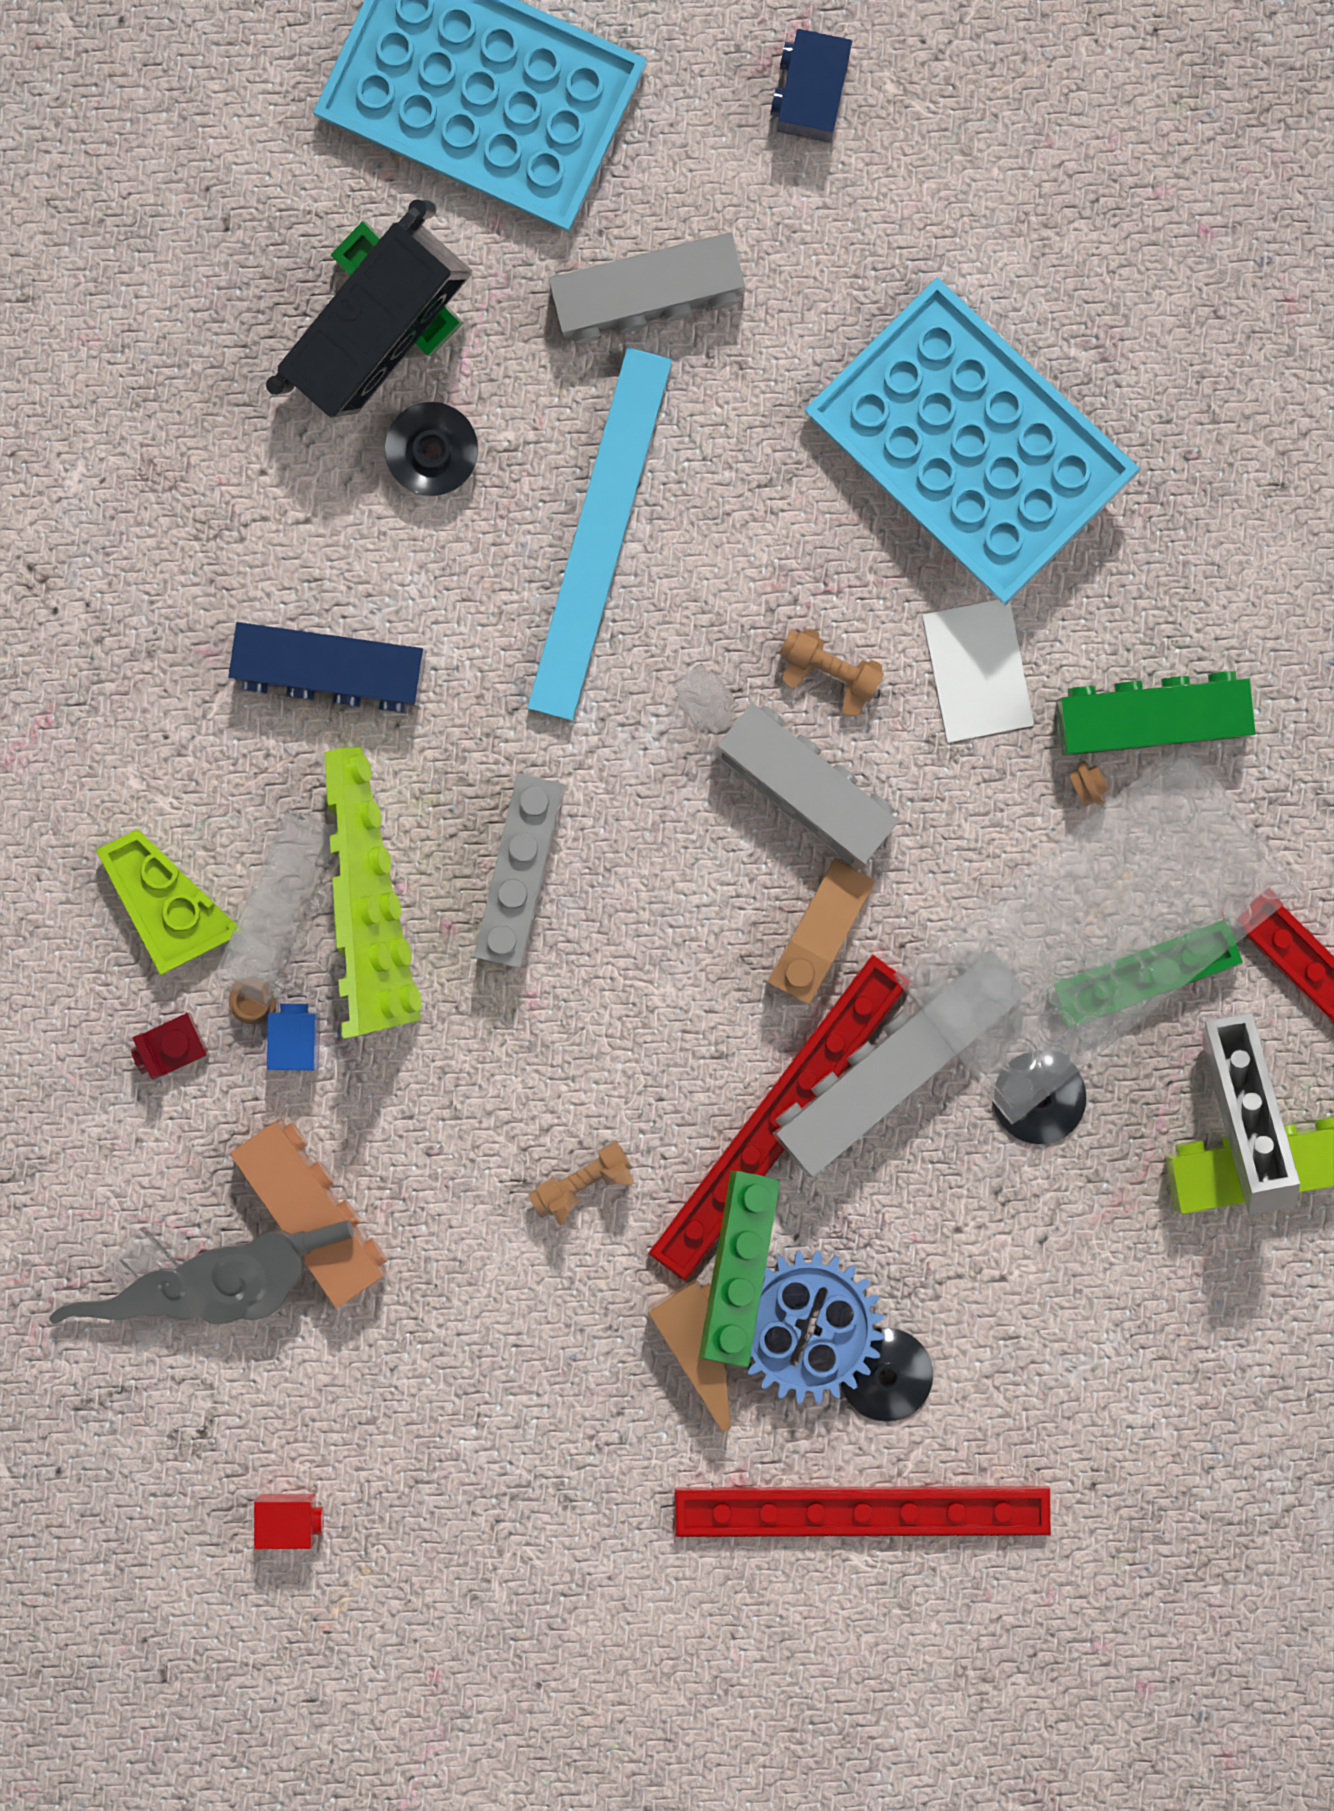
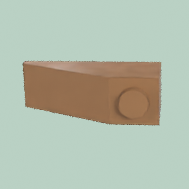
(821, 931)
(681, 1322)

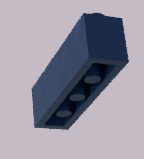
(327, 665)

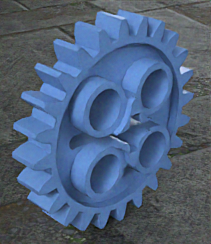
(848, 1342)

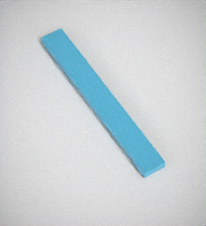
(600, 534)

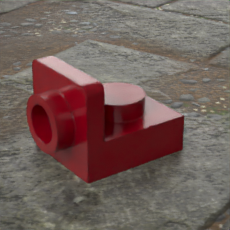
(168, 1047)

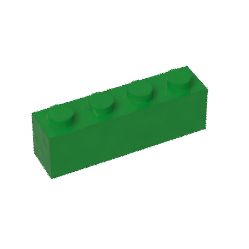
(1155, 716)

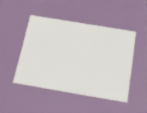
(978, 670)

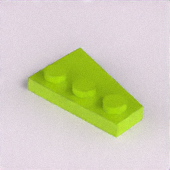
(164, 904)

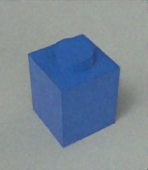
(293, 1038)

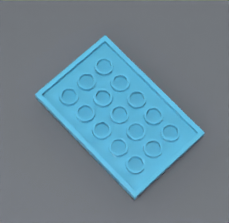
(485, 97)
(971, 441)

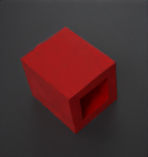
(287, 1521)

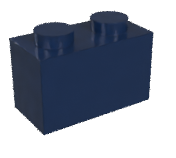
(812, 86)

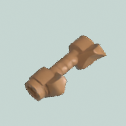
(806, 651)
(559, 1196)

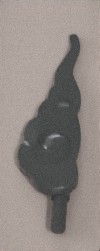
(219, 1283)

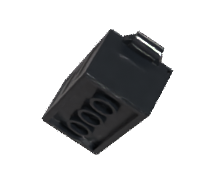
(374, 317)

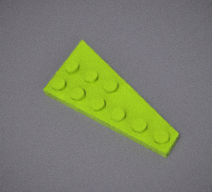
(365, 905)

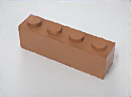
(302, 1201)

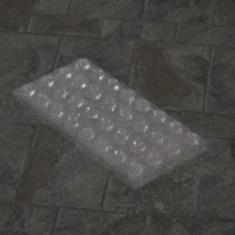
(1098, 932)

